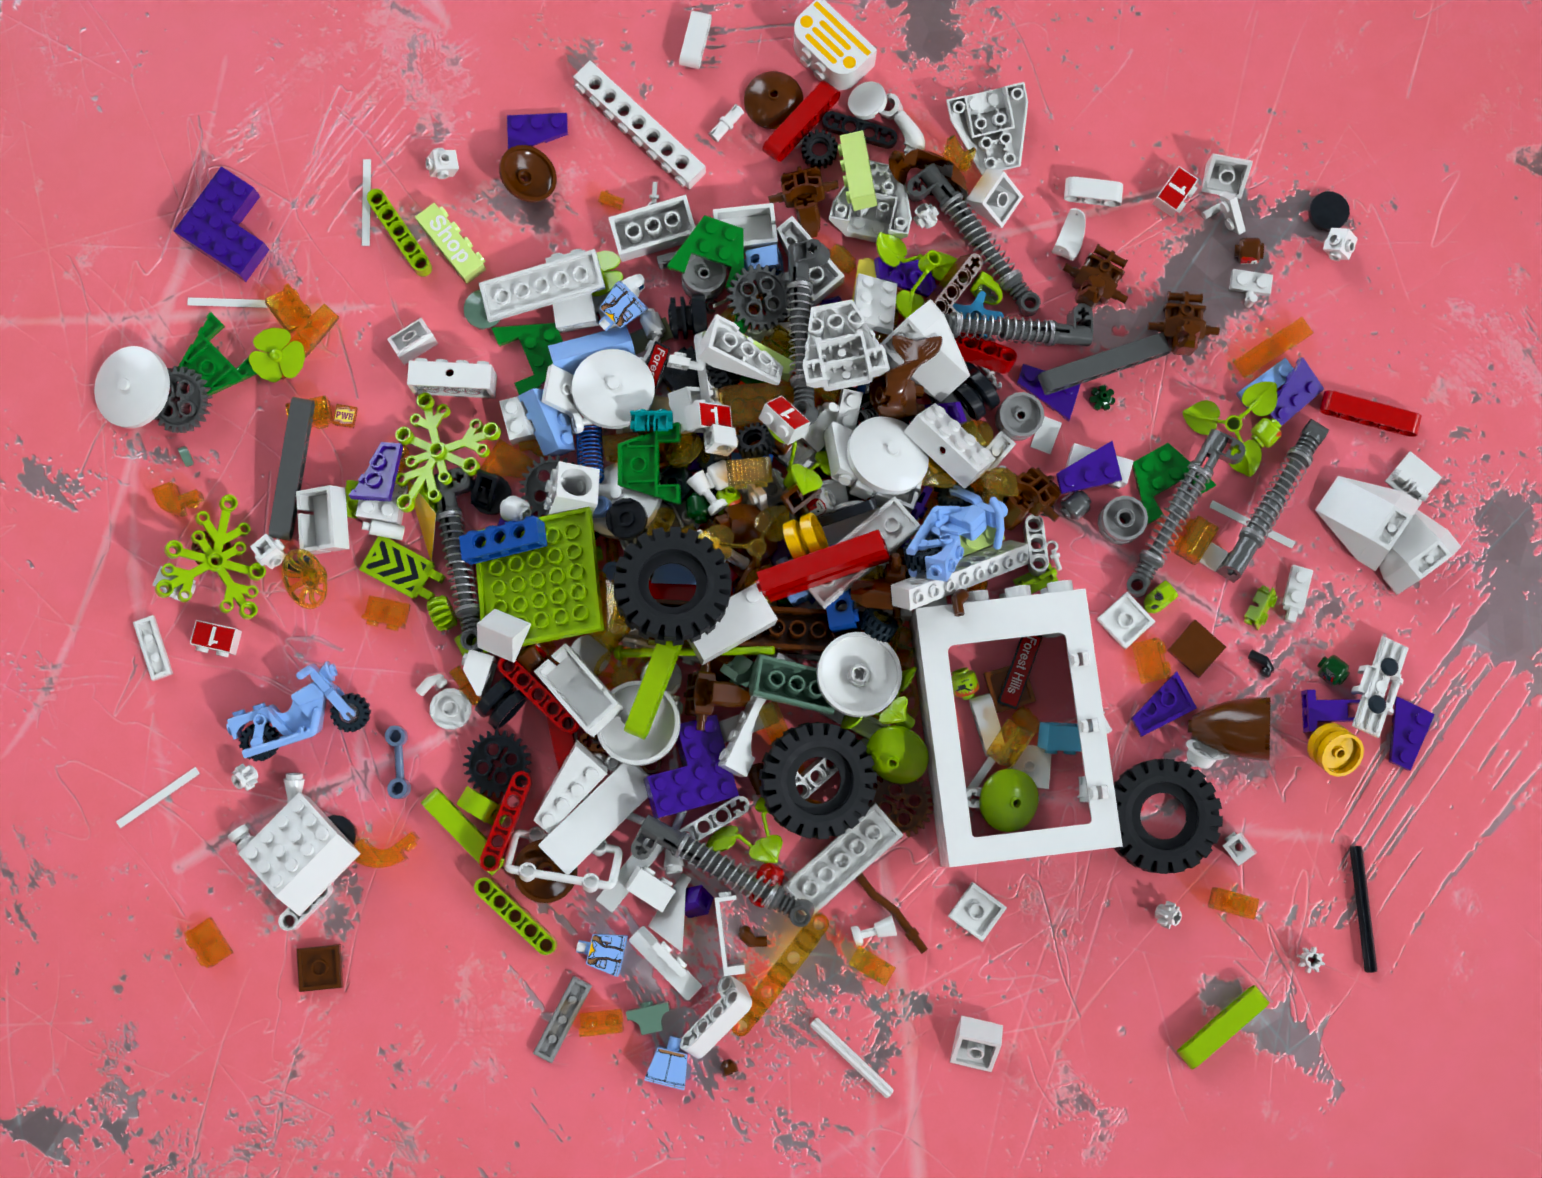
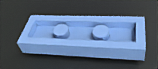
(1275, 374)

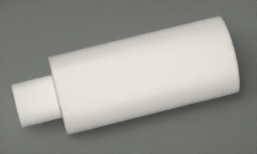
(384, 529)

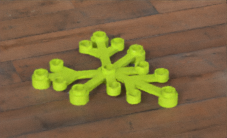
(425, 473)
(219, 537)

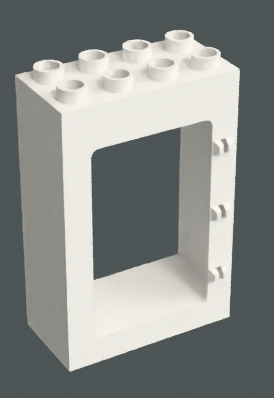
(1012, 616)

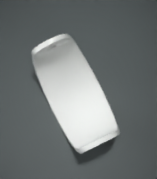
(1071, 235)

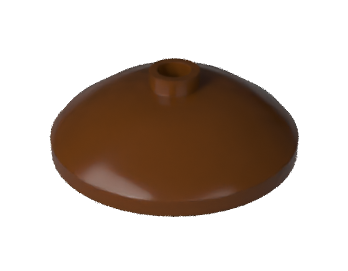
(768, 110)
(533, 167)
(541, 889)

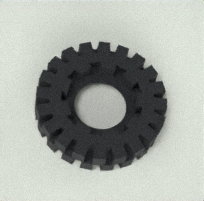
(665, 622)
(780, 773)
(1201, 811)

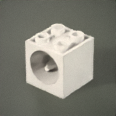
(576, 479)

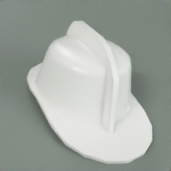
(1202, 755)

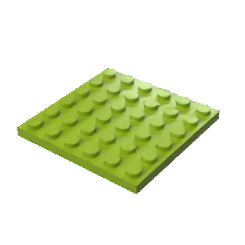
(550, 585)

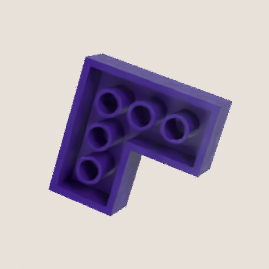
(215, 221)
(700, 778)

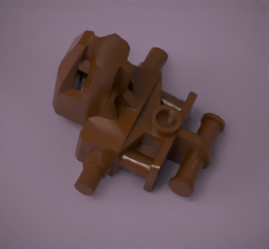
(803, 191)
(1098, 278)
(1184, 323)
(1035, 496)
(877, 592)
(705, 692)

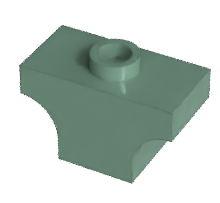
(739, 670)
(649, 1016)

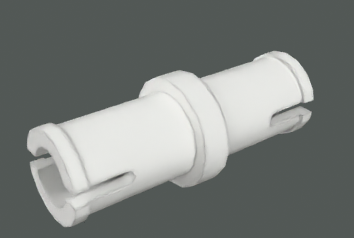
(726, 123)

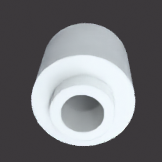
(652, 324)

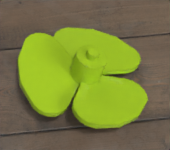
(608, 260)
(270, 364)

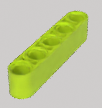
(395, 224)
(652, 689)
(458, 826)
(505, 913)
(1223, 1027)

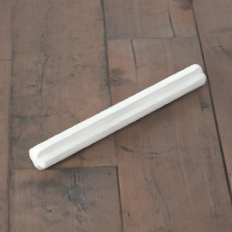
(851, 1057)

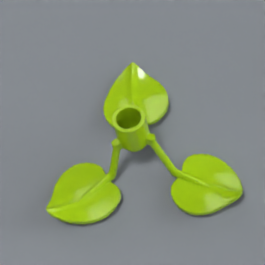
(893, 250)
(1204, 416)
(805, 478)
(895, 713)
(764, 850)

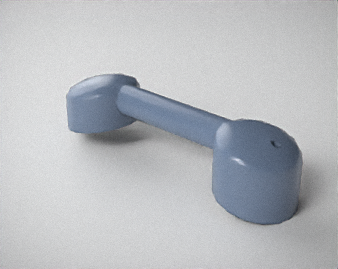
(398, 787)

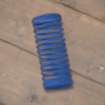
(590, 433)

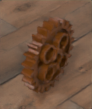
(907, 789)

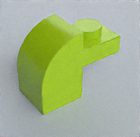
(479, 806)

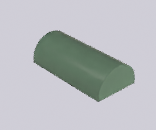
(787, 684)

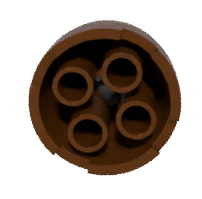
(1235, 727)

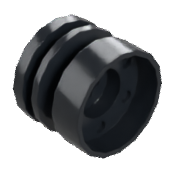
(687, 317)

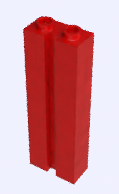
(823, 566)

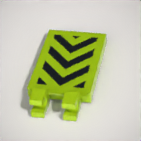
(400, 568)

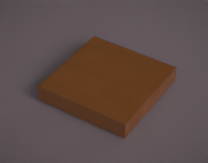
(1196, 648)
(319, 968)

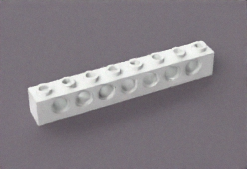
(592, 75)
(969, 571)

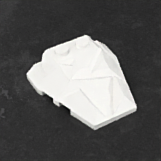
(841, 348)

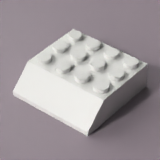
(299, 853)

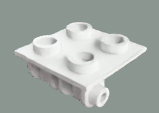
(1413, 477)

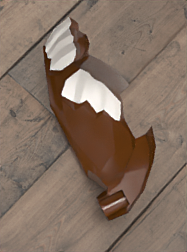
(918, 158)

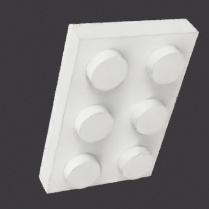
(876, 302)

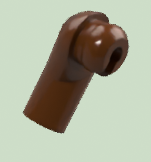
(958, 600)
(751, 940)

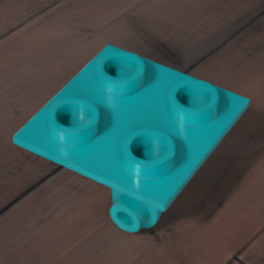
(645, 419)

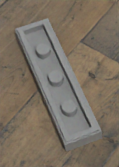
(562, 1019)

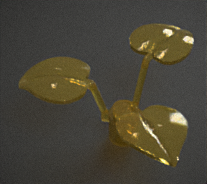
(998, 481)
(768, 522)

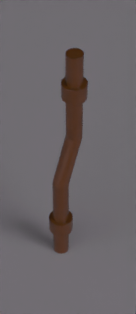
(911, 933)

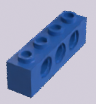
(533, 538)
(842, 620)

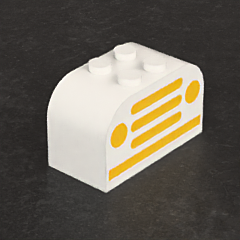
(832, 46)

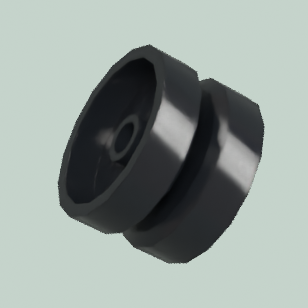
(977, 395)
(501, 703)

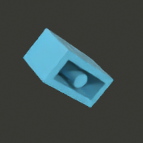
(1059, 737)

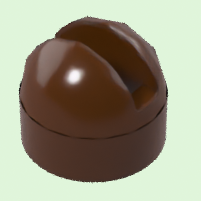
(728, 1067)

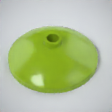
(901, 746)
(999, 795)

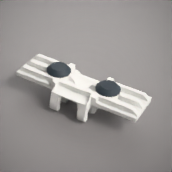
(1373, 686)

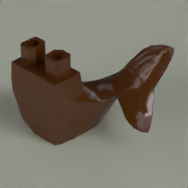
(894, 392)
(741, 520)

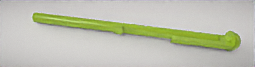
(620, 652)

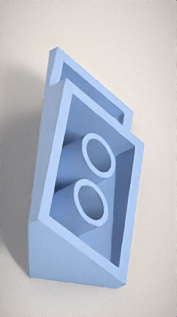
(571, 353)

